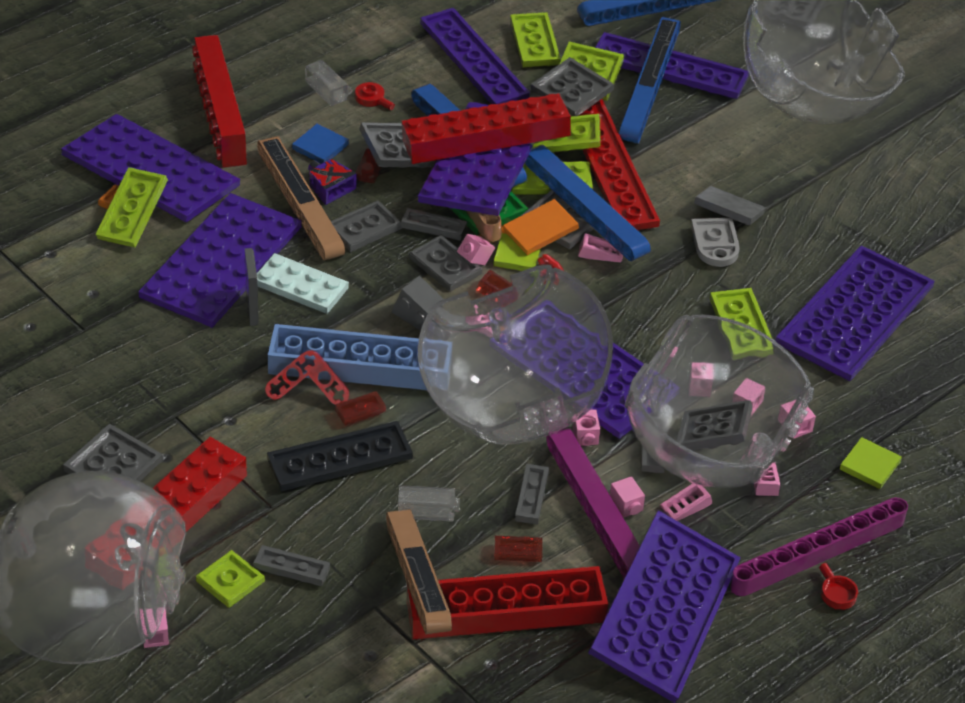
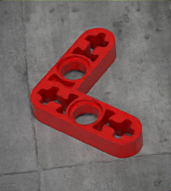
(313, 372)

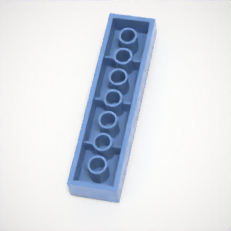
(351, 355)

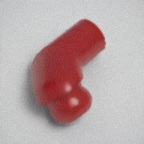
(548, 260)

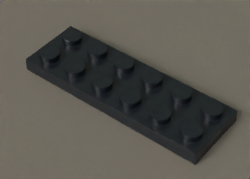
(339, 455)

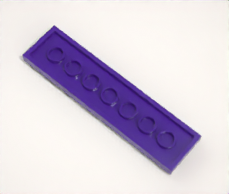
(474, 57)
(681, 67)

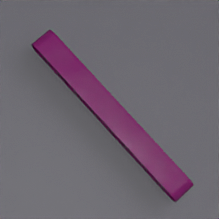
(594, 498)
(818, 546)

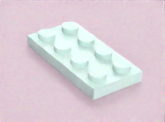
(301, 283)

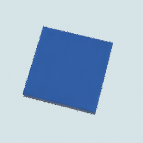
(320, 144)

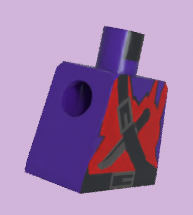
(331, 180)

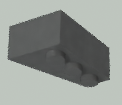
(415, 302)

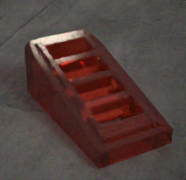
(491, 282)

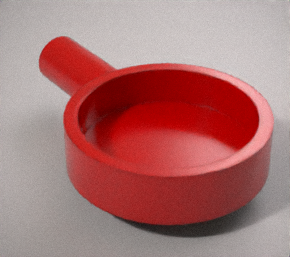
(372, 95)
(837, 590)

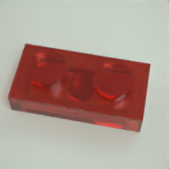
(368, 168)
(360, 408)
(518, 548)

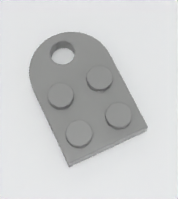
(715, 238)

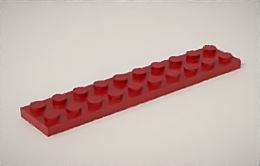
(617, 174)

